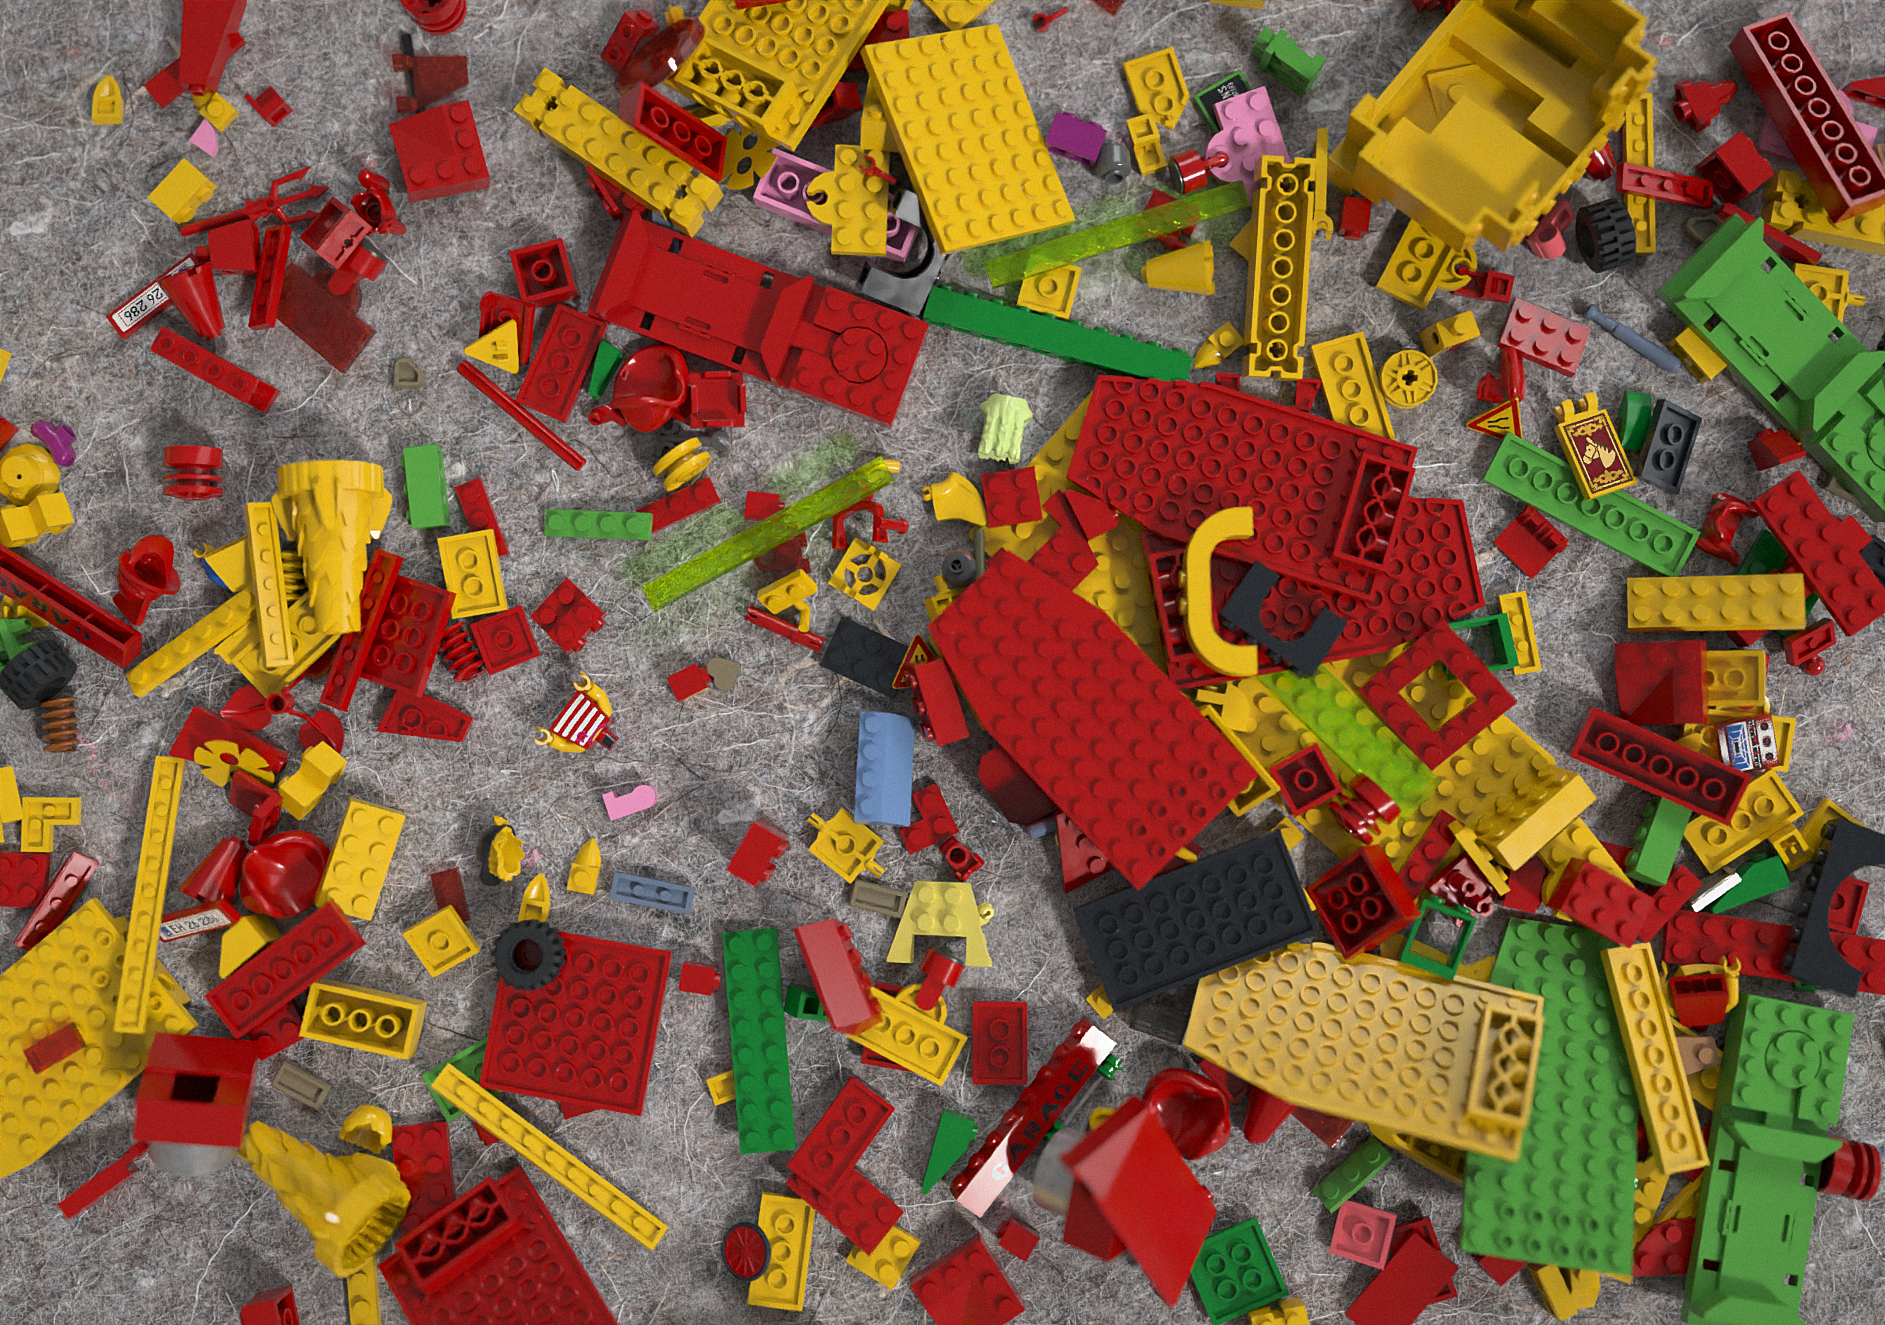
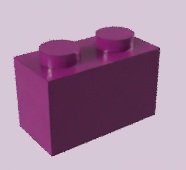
(1075, 139)

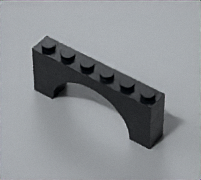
(1811, 952)

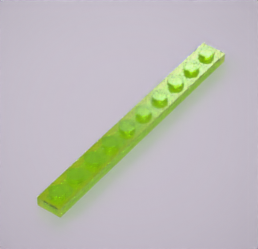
(1117, 234)
(767, 534)

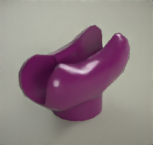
(58, 441)

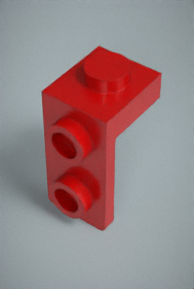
(627, 36)

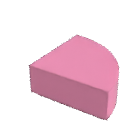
(206, 138)

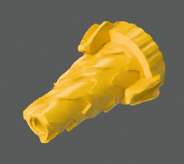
(332, 515)
(343, 1207)

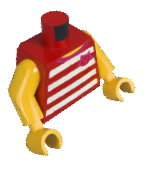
(582, 721)

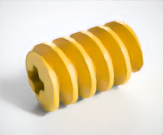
(291, 570)

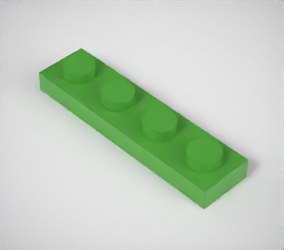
(598, 525)

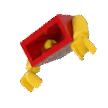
(1701, 998)

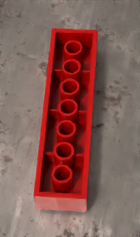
(1811, 116)

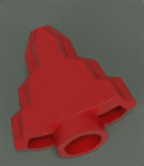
(1701, 101)

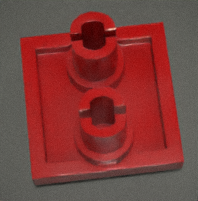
(1464, 885)

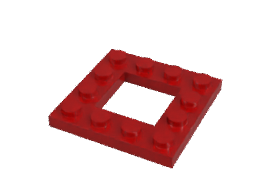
(1442, 643)

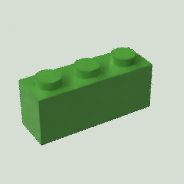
(425, 487)
(1657, 842)

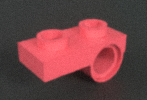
(1547, 238)

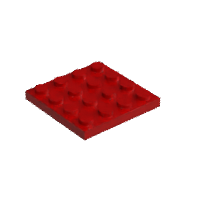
(407, 636)

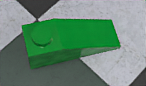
(1758, 878)
(804, 1003)
(949, 1144)

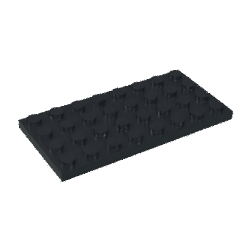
(1196, 920)

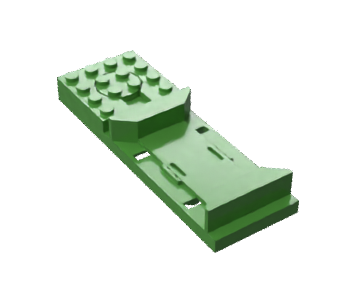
(1779, 334)
(1771, 1117)

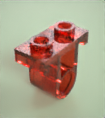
(788, 556)

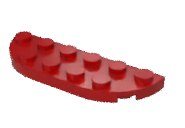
(1667, 1249)

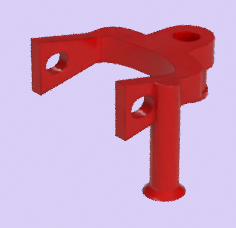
(880, 523)

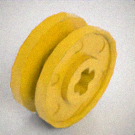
(1419, 370)
(681, 464)

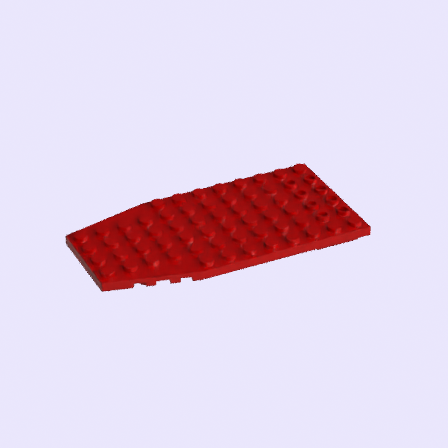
(1186, 450)
(1426, 580)
(1088, 716)
(493, 1262)

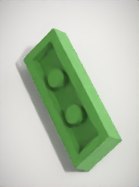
(1352, 1174)

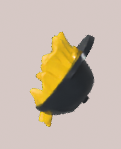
(499, 853)

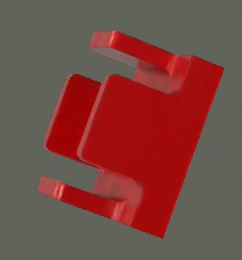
(717, 400)

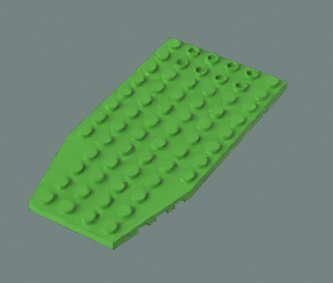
(1576, 1162)

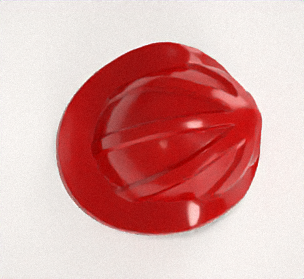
(651, 386)
(283, 874)
(1190, 1111)

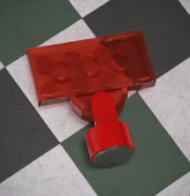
(326, 306)

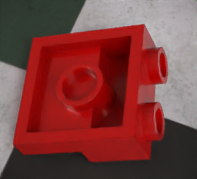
(569, 616)

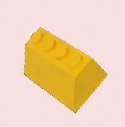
(1262, 786)

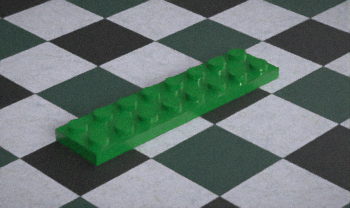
(758, 1041)

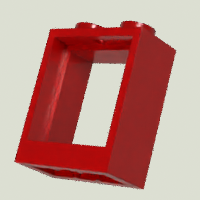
(331, 229)

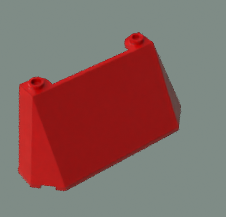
(1144, 1194)

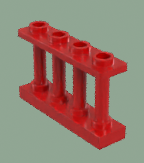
(214, 370)

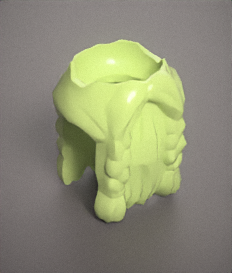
(1003, 427)

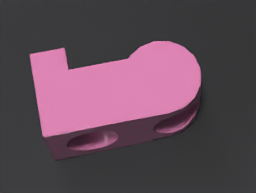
(640, 799)

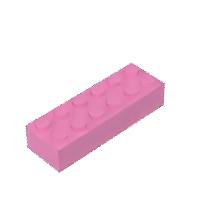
(785, 194)

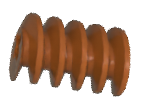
(60, 725)

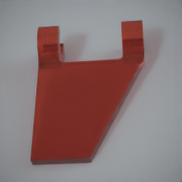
(433, 78)

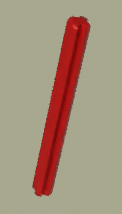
(521, 415)

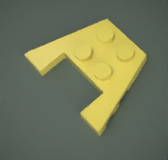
(941, 911)

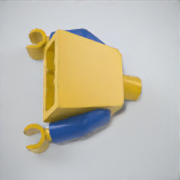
(228, 565)

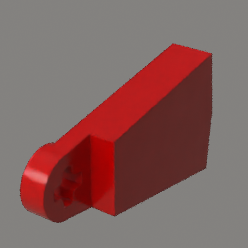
(103, 1183)

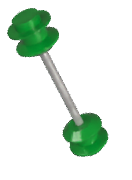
(1106, 1070)

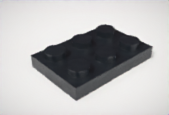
(1667, 446)
(864, 656)

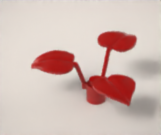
(254, 712)

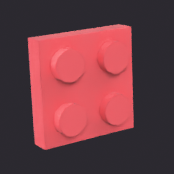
(1363, 1233)

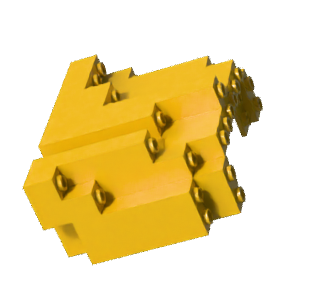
(1519, 133)

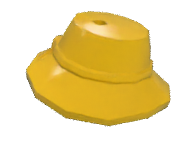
(37, 473)

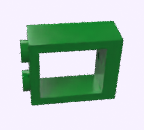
(1501, 639)
(1448, 969)

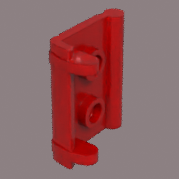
(499, 309)

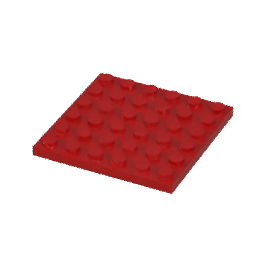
(586, 1032)

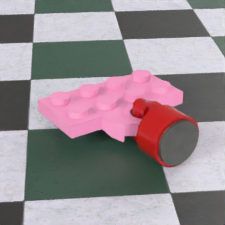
(1245, 135)

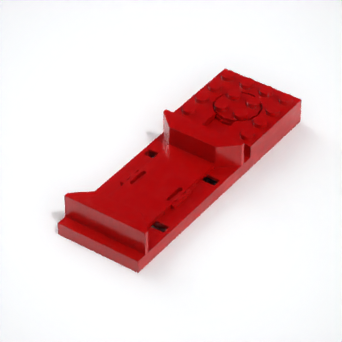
(794, 333)

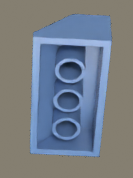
(884, 769)

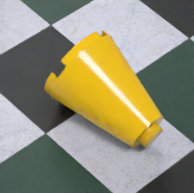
(1183, 270)

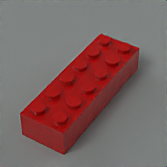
(1659, 765)

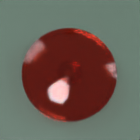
(662, 55)

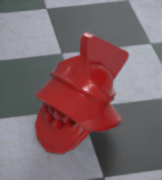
(145, 576)

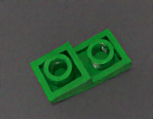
(1636, 417)

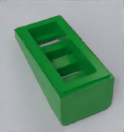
(606, 363)

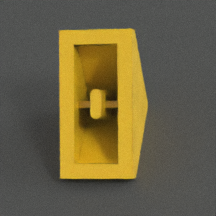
(1790, 847)

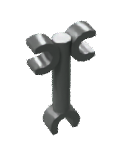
(670, 438)

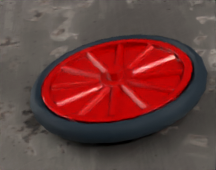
(746, 1251)

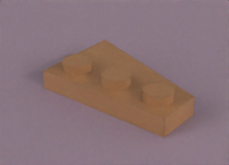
(1697, 1052)

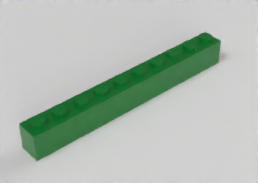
(1053, 337)

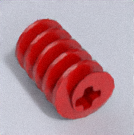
(459, 654)

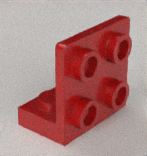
(614, 199)
(258, 802)

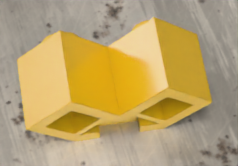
(43, 515)
(305, 788)

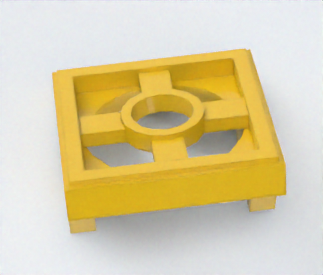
(860, 548)

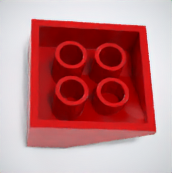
(440, 152)
(1662, 682)
(1362, 901)
(968, 1287)

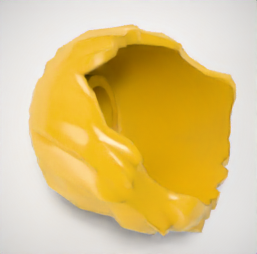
(368, 1127)

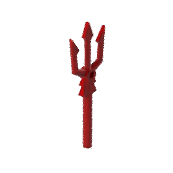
(262, 207)

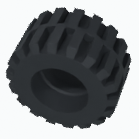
(1605, 235)
(37, 674)
(506, 961)

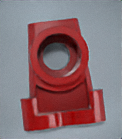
(964, 862)

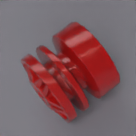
(437, 16)
(192, 472)
(1364, 808)
(1851, 1171)

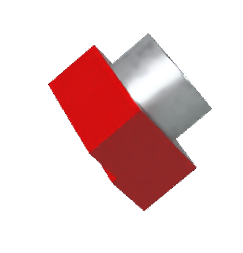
(195, 1101)
(1059, 1193)

